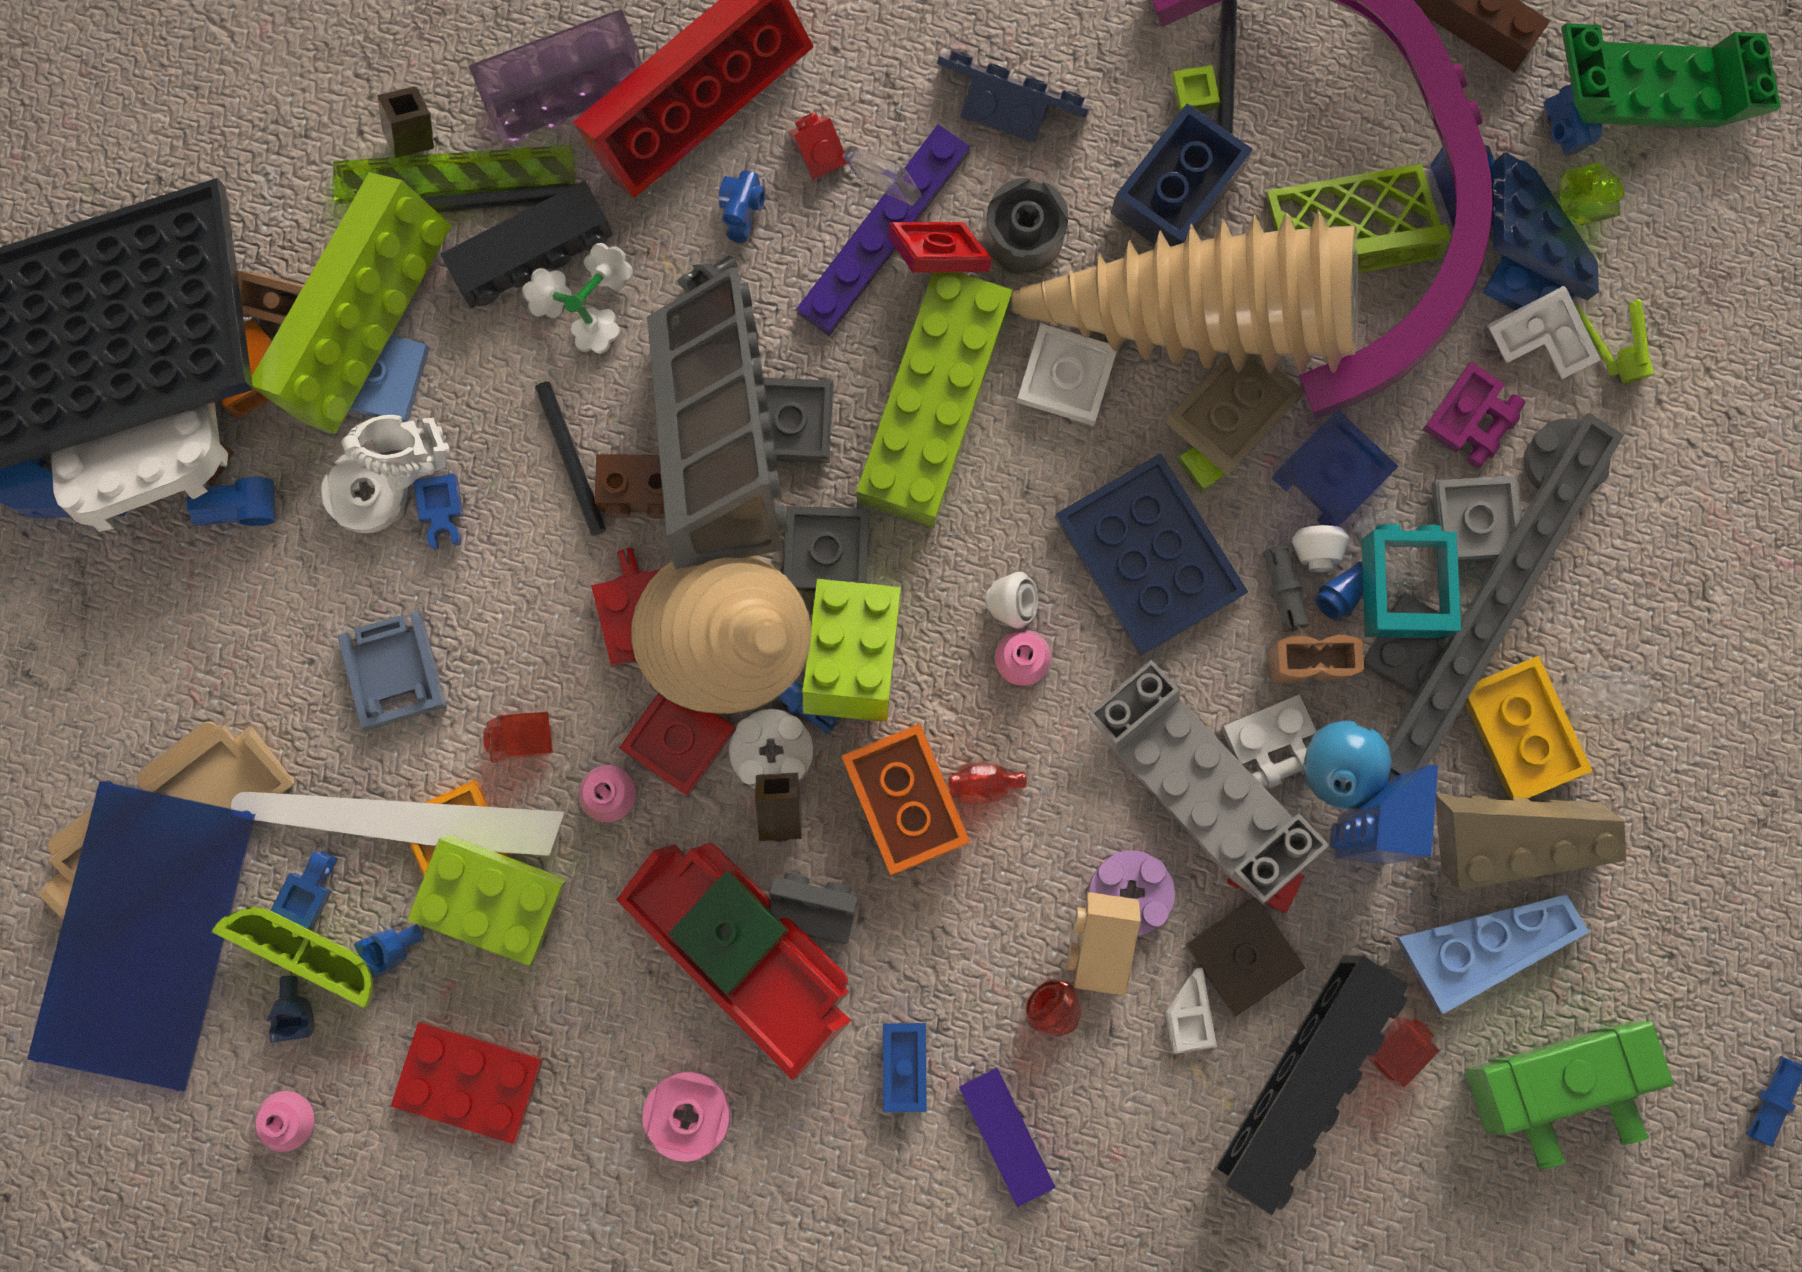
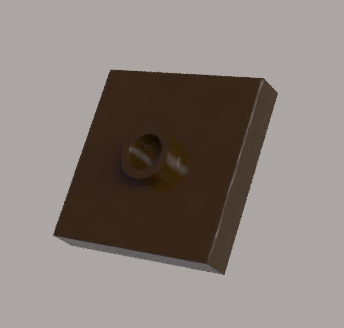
(1245, 956)

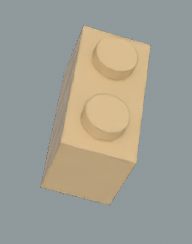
(1105, 943)

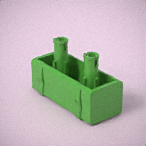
(1571, 1078)

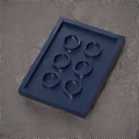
(1150, 554)

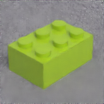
(851, 650)
(487, 899)

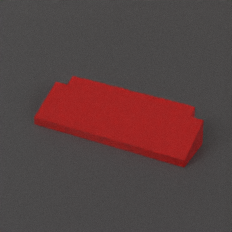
(786, 999)

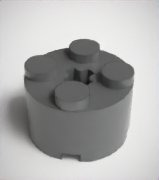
(1033, 205)

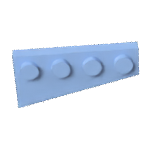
(1481, 951)

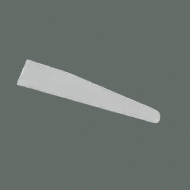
(414, 822)

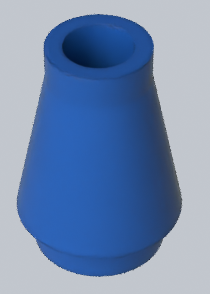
(1341, 594)

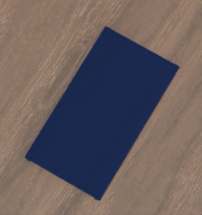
(139, 937)

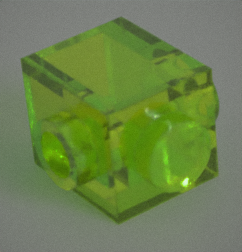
(1590, 193)

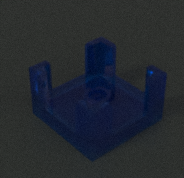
(1336, 469)

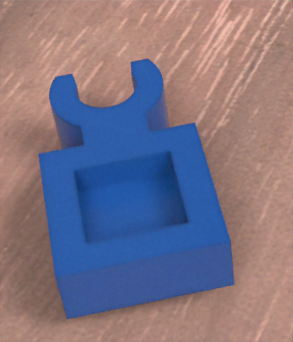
(439, 502)

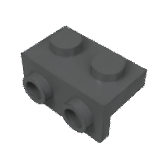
(816, 910)

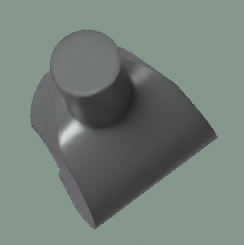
(705, 272)

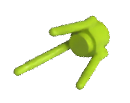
(1633, 361)

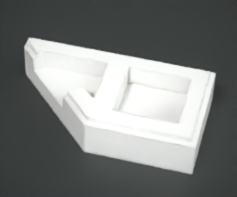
(1190, 1016)

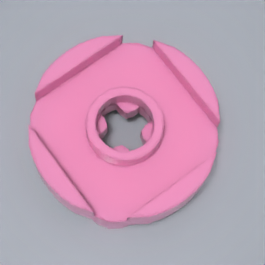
(666, 1130)

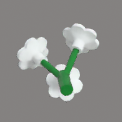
(549, 293)

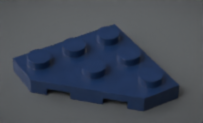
(1536, 231)

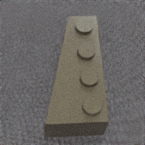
(1523, 839)

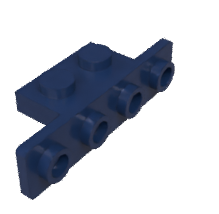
(1007, 102)

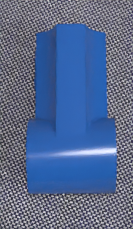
(247, 503)

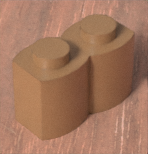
(1325, 661)

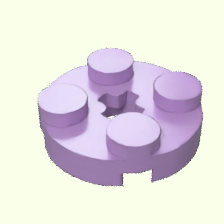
(1148, 875)

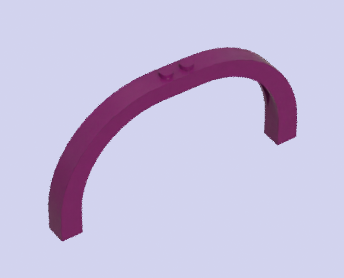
(1456, 124)

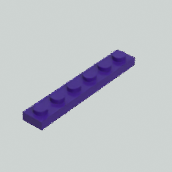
(870, 245)

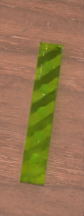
(462, 171)

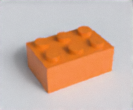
(905, 800)

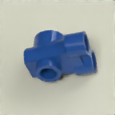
(1567, 124)
(740, 200)

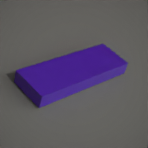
(1007, 1137)

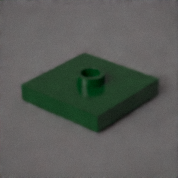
(728, 932)

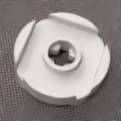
(352, 512)
(754, 733)

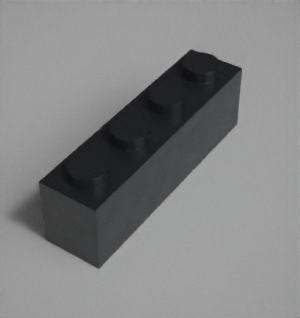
(531, 240)

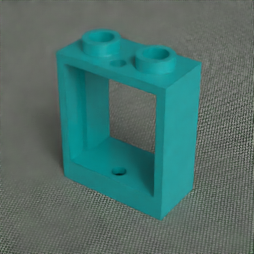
(1410, 625)

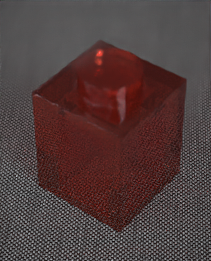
(1404, 1051)

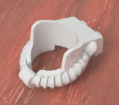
(420, 455)

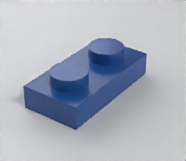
(1517, 285)
(904, 1067)

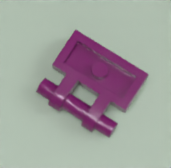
(1464, 407)

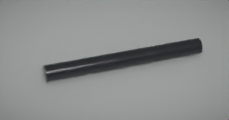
(1227, 64)
(494, 198)
(570, 458)

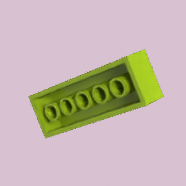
(351, 303)
(934, 397)

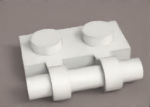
(1270, 730)

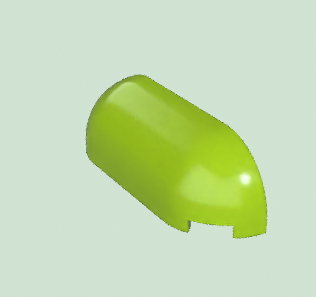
(300, 952)

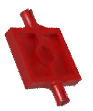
(616, 607)

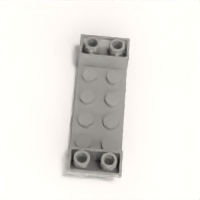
(1205, 785)

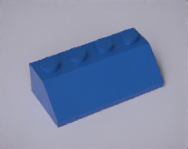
(1392, 824)

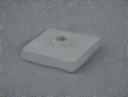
(1481, 513)

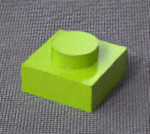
(1196, 88)
(1200, 469)

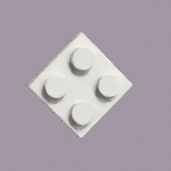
(1067, 374)

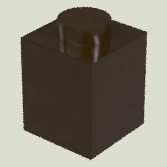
(405, 121)
(778, 807)

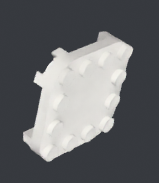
(138, 466)

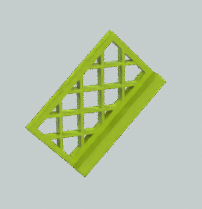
(1374, 251)

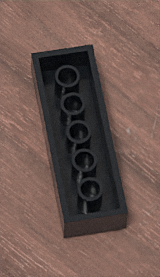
(1310, 1082)

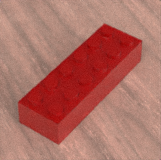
(691, 88)

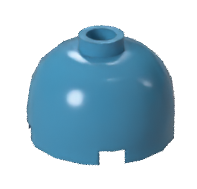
(1347, 764)

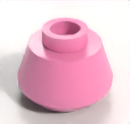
(1020, 669)
(616, 802)
(284, 1121)

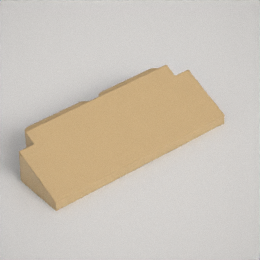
(200, 767)

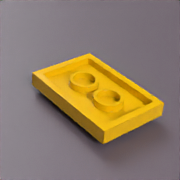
(1526, 730)

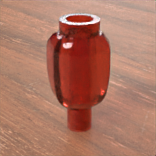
(983, 782)

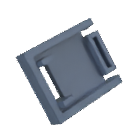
(391, 664)

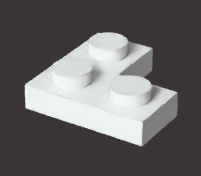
(1551, 323)

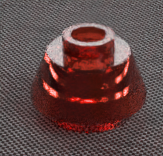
(1053, 1008)

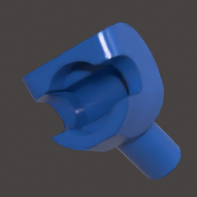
(387, 949)

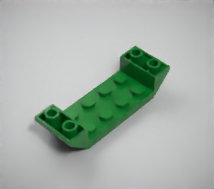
(1669, 81)

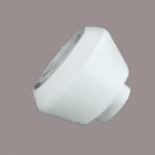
(1320, 547)
(1013, 599)

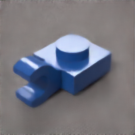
(303, 896)

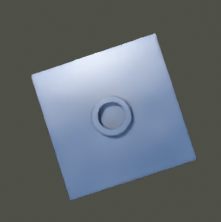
(393, 380)

